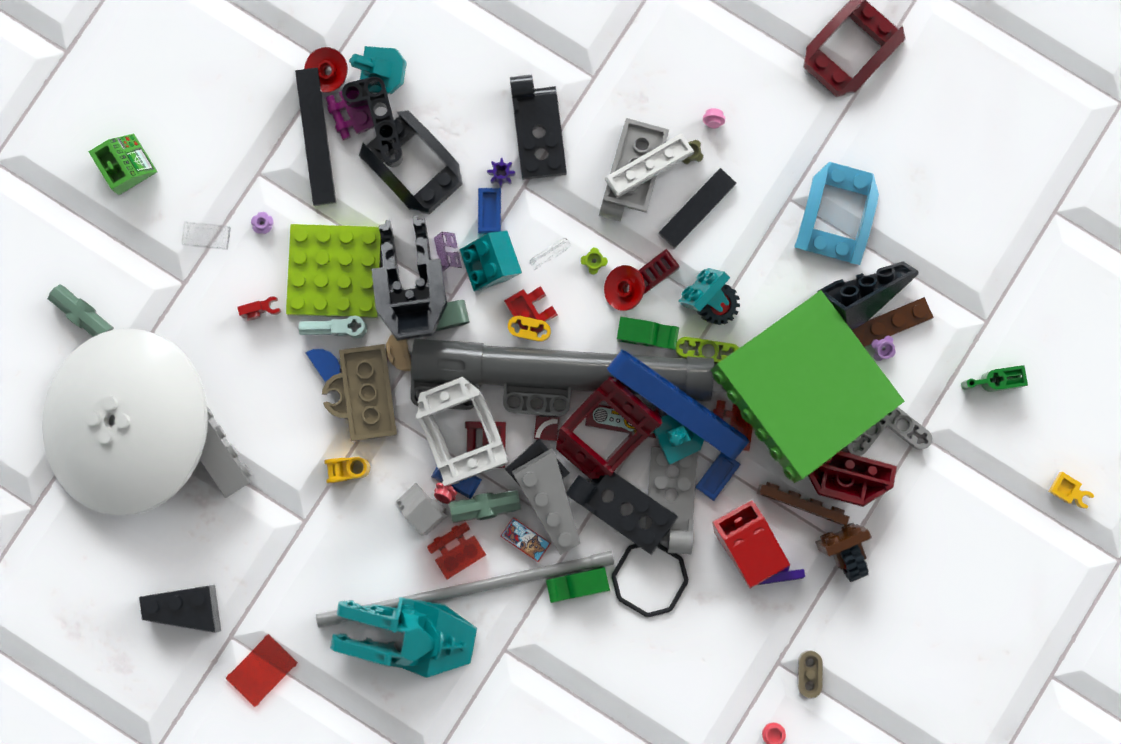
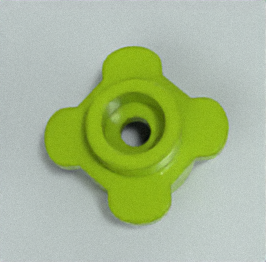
(600, 260)

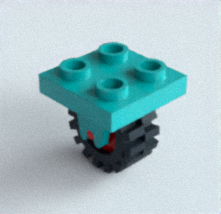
(711, 297)

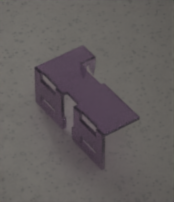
(441, 252)

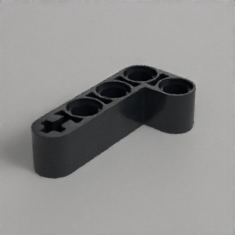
(380, 122)

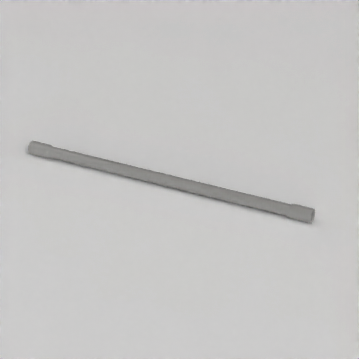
(593, 561)

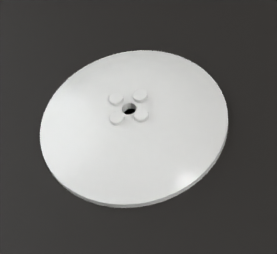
(156, 426)

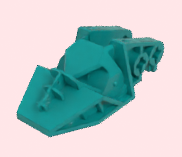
(433, 637)

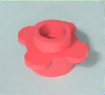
(445, 493)

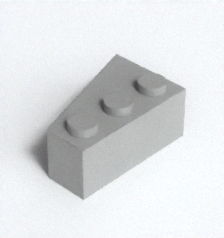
(421, 510)

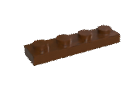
(894, 322)
(812, 506)

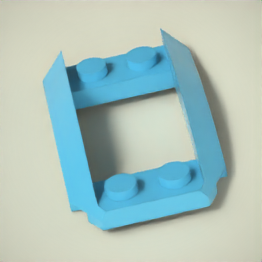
(828, 243)

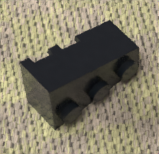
(183, 608)

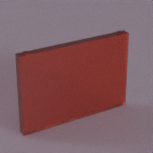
(261, 670)

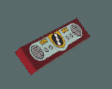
(608, 419)

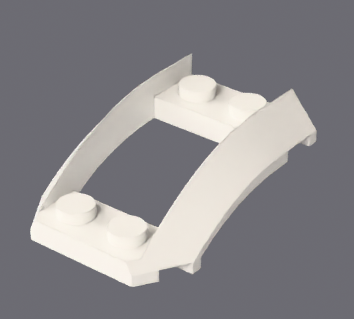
(473, 462)

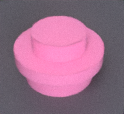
(714, 118)

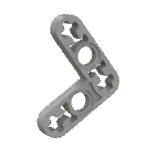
(891, 422)

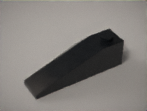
(866, 295)

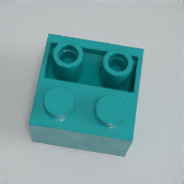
(490, 260)

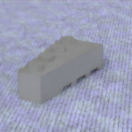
(222, 460)
(547, 495)

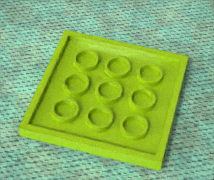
(332, 270)

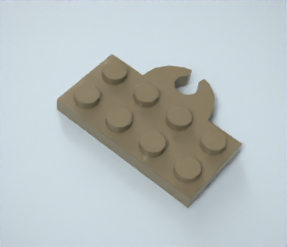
(363, 393)

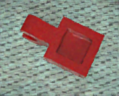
(253, 310)

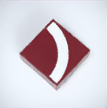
(546, 428)

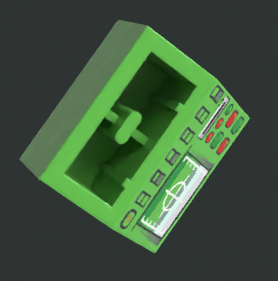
(123, 162)

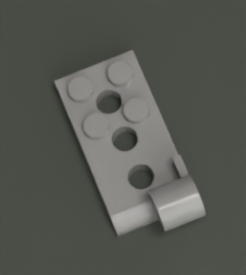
(626, 153)
(681, 533)

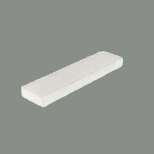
(649, 165)

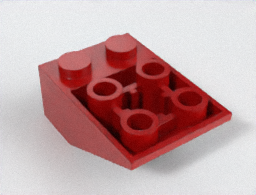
(750, 543)

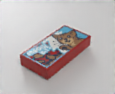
(525, 539)

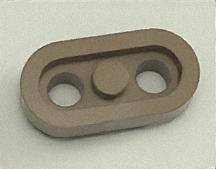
(810, 673)

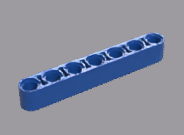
(678, 404)

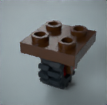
(847, 549)

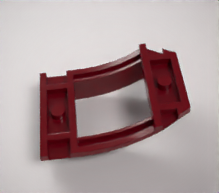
(874, 25)
(627, 406)

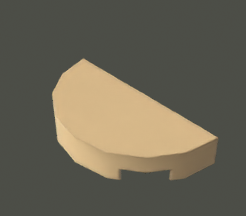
(398, 353)

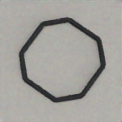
(634, 607)

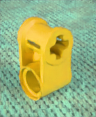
(342, 469)

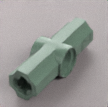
(78, 311)
(485, 506)

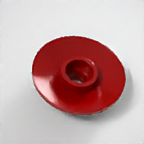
(323, 59)
(616, 287)

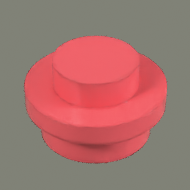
(773, 733)

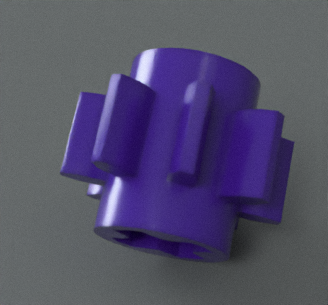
(501, 166)

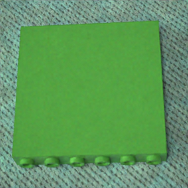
(807, 386)

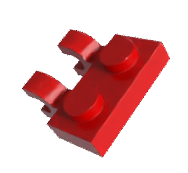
(522, 305)

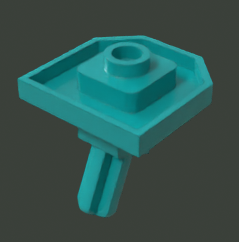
(382, 63)
(676, 440)

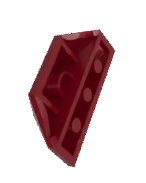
(853, 478)

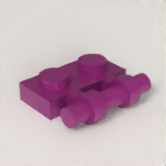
(359, 117)

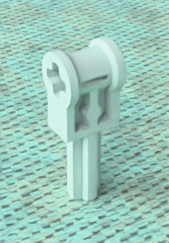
(337, 327)

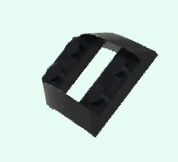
(437, 189)

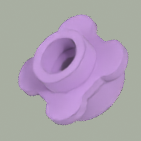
(889, 348)

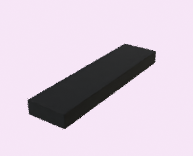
(697, 208)

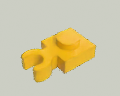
(1068, 488)

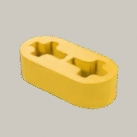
(530, 323)

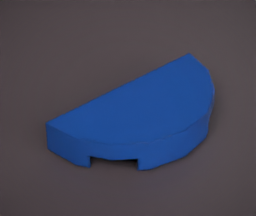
(324, 362)

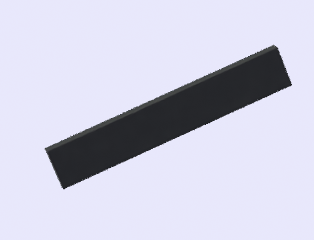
(315, 136)

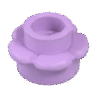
(266, 227)

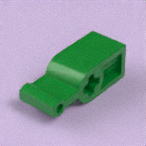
(647, 333)
(1002, 381)
(577, 585)

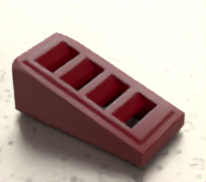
(666, 273)

